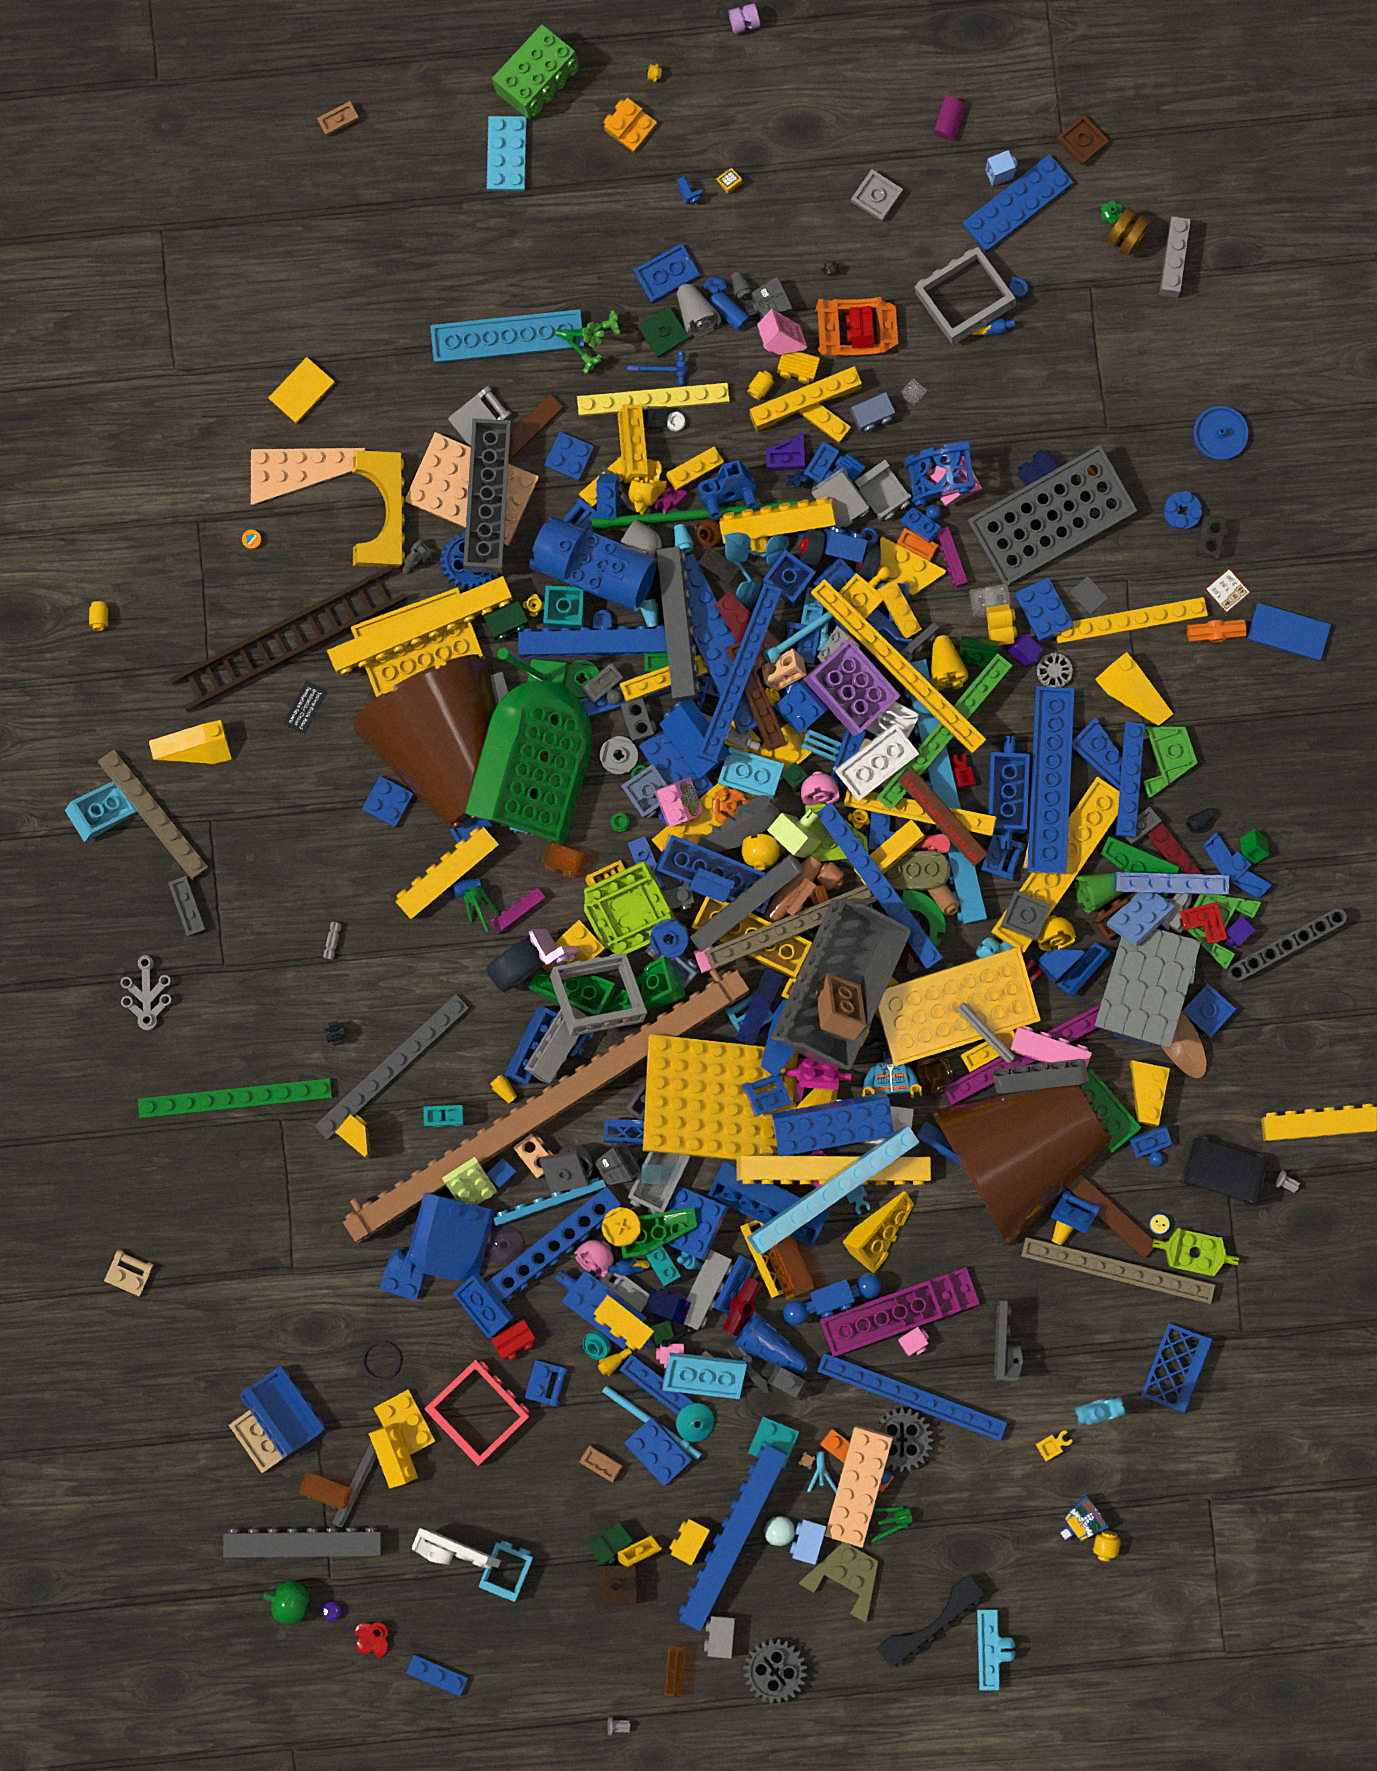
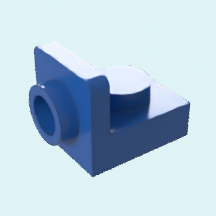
(686, 188)

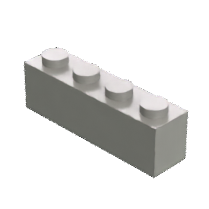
(1174, 257)
(553, 1048)
(705, 1287)

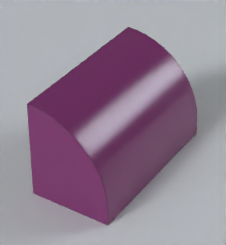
(949, 118)

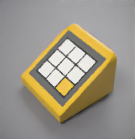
(729, 180)

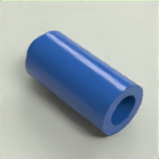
(729, 310)

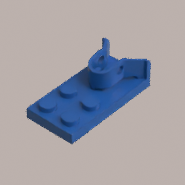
(886, 630)

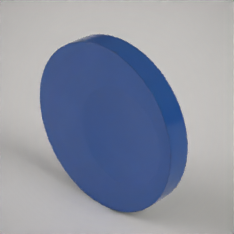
(1220, 433)

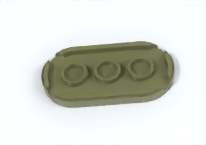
(919, 871)

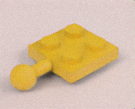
(862, 594)

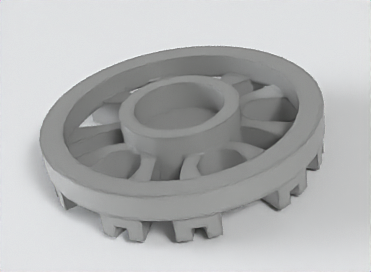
(1054, 670)

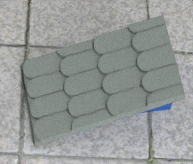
(1148, 988)

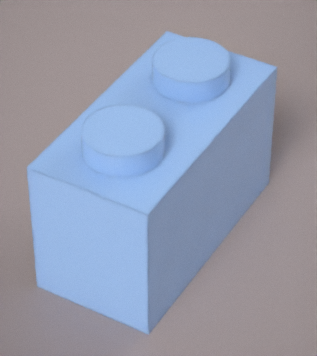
(1001, 168)
(808, 1541)

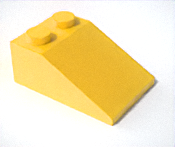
(585, 941)

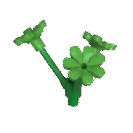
(591, 335)

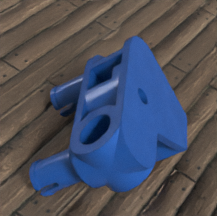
(730, 478)

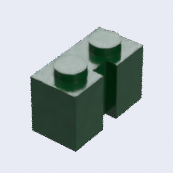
(506, 620)
(610, 1543)

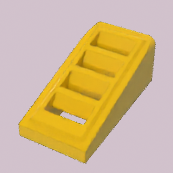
(596, 875)

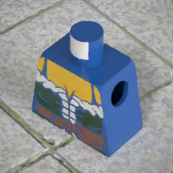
(1083, 1521)

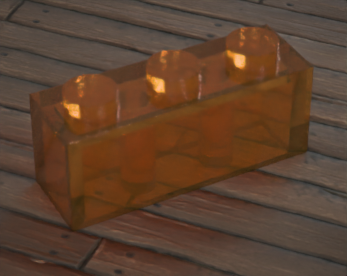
(790, 1268)

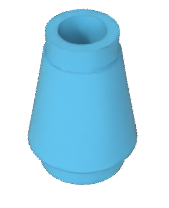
(683, 538)
(650, 612)

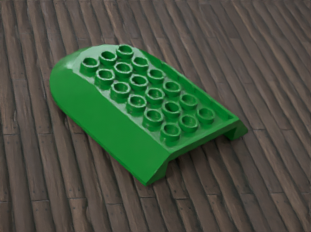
(513, 765)

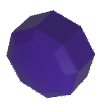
(331, 1611)

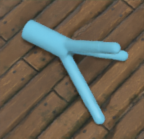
(820, 1471)

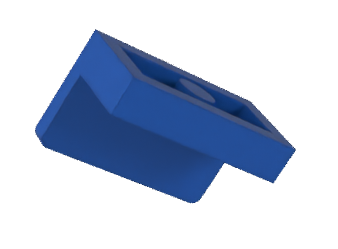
(711, 885)

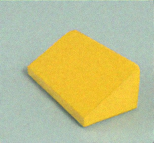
(638, 1551)

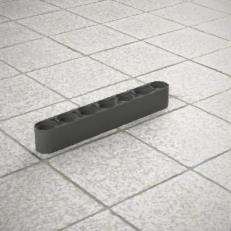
(746, 902)
(1293, 939)

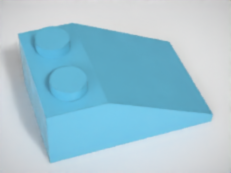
(99, 811)

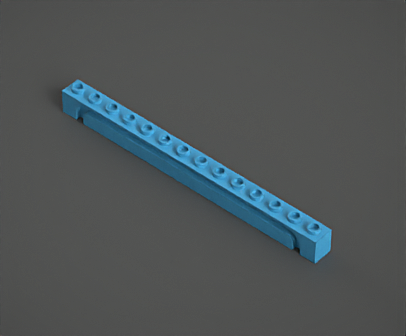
(942, 783)

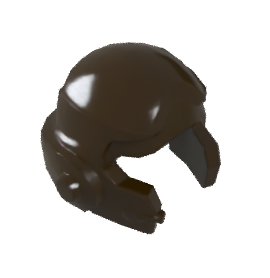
(935, 1073)

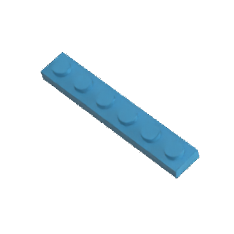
(542, 1204)

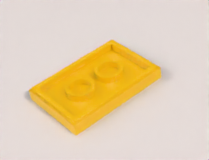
(301, 390)

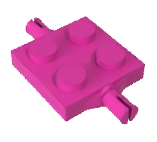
(814, 1075)

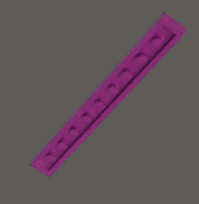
(983, 1076)

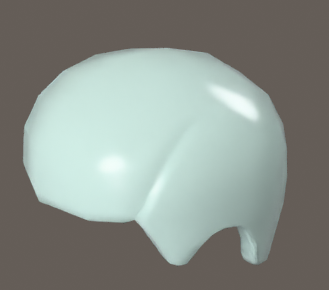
(779, 1531)

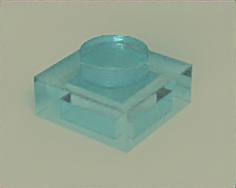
(651, 1174)

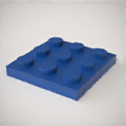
(708, 1217)

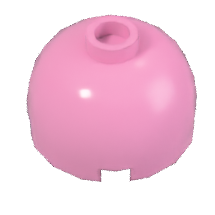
(819, 789)
(595, 1256)

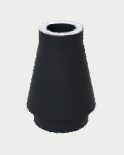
(1199, 820)

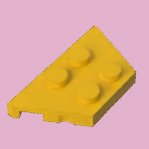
(908, 567)

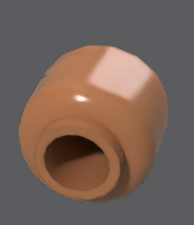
(830, 876)

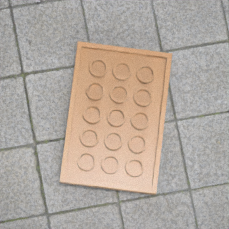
(444, 480)

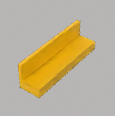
(896, 846)

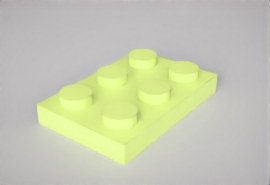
(469, 1183)

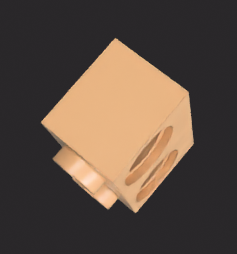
(784, 671)
(531, 1158)

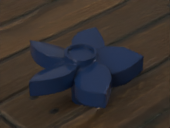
(798, 479)

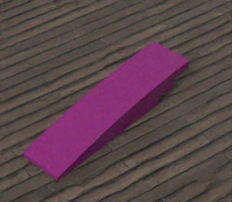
(899, 1311)

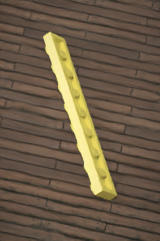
(668, 397)

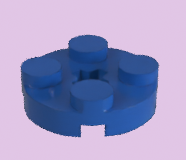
(1185, 500)
(659, 933)

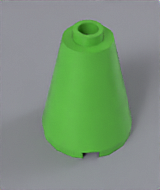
(1095, 890)

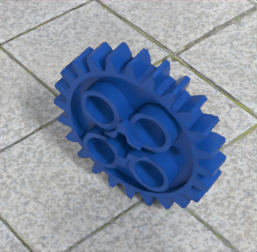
(462, 578)

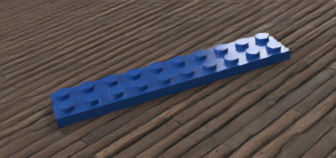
(712, 638)
(1050, 780)

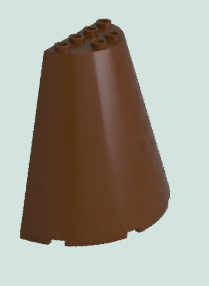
(435, 732)
(1024, 1149)

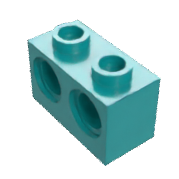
(443, 1116)
(663, 1265)

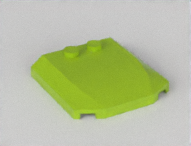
(626, 908)

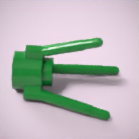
(473, 895)
(902, 1517)

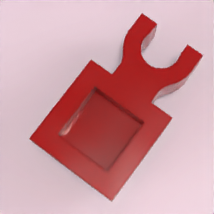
(962, 774)

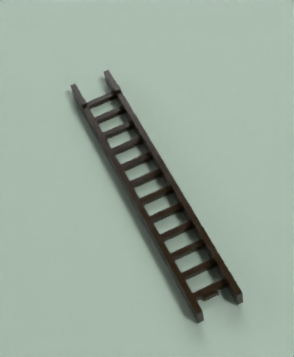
(253, 673)

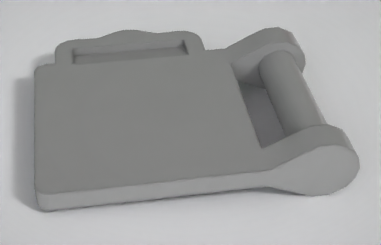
(476, 409)

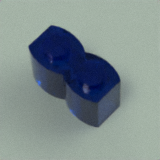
(1041, 465)

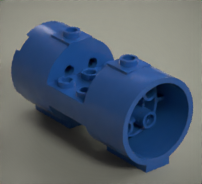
(593, 563)

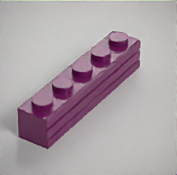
(951, 558)
(517, 910)

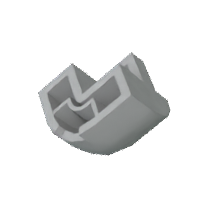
(642, 539)

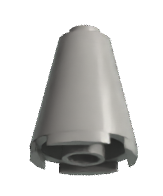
(696, 311)

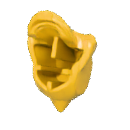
(646, 490)

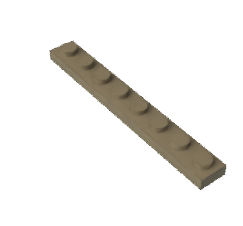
(152, 814)

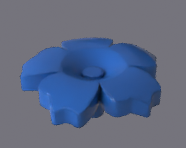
(715, 284)

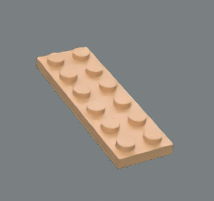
(859, 1486)

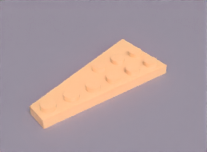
(290, 470)

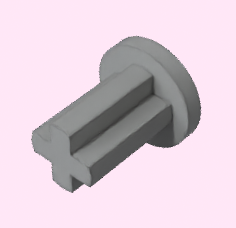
(1286, 1182)
(617, 1726)

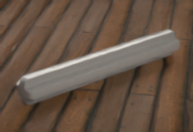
(985, 1032)

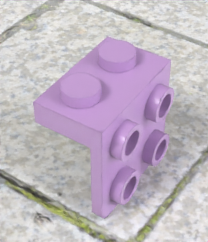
(548, 950)

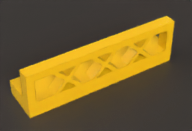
(632, 442)
(760, 1262)

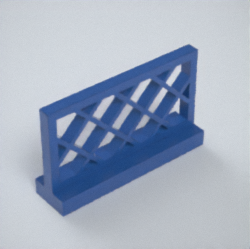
(1192, 1376)

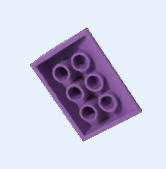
(852, 687)

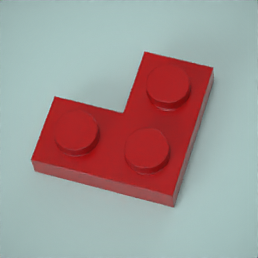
(1209, 918)

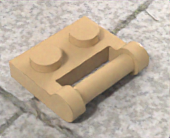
(127, 1279)

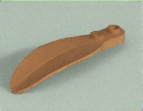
(1187, 1049)

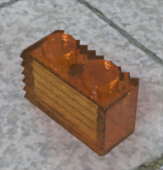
(563, 859)

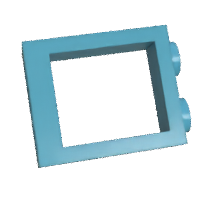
(501, 1591)

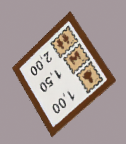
(1227, 590)

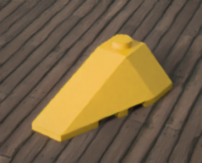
(197, 744)
(874, 1235)

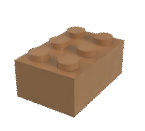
(840, 1006)

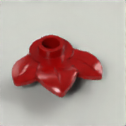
(370, 1640)

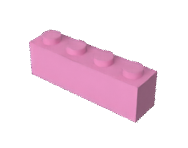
(1044, 1048)

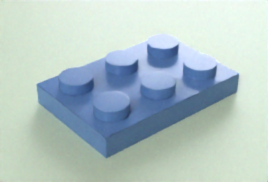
(1140, 917)

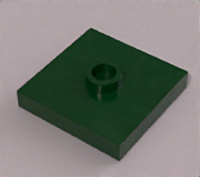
(663, 332)

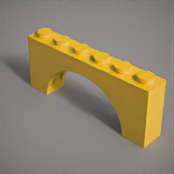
(385, 472)

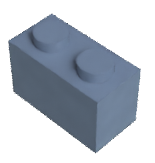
(873, 412)

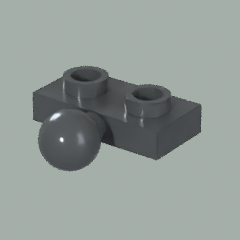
(603, 683)
(1145, 823)

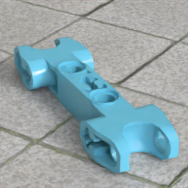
(1100, 1411)

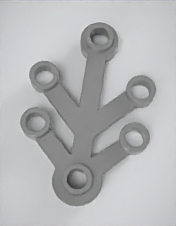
(146, 996)

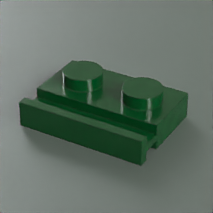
(977, 650)

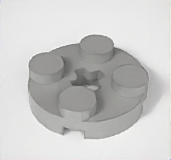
(625, 764)

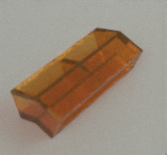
(325, 1491)
(678, 1671)

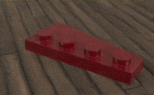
(737, 620)

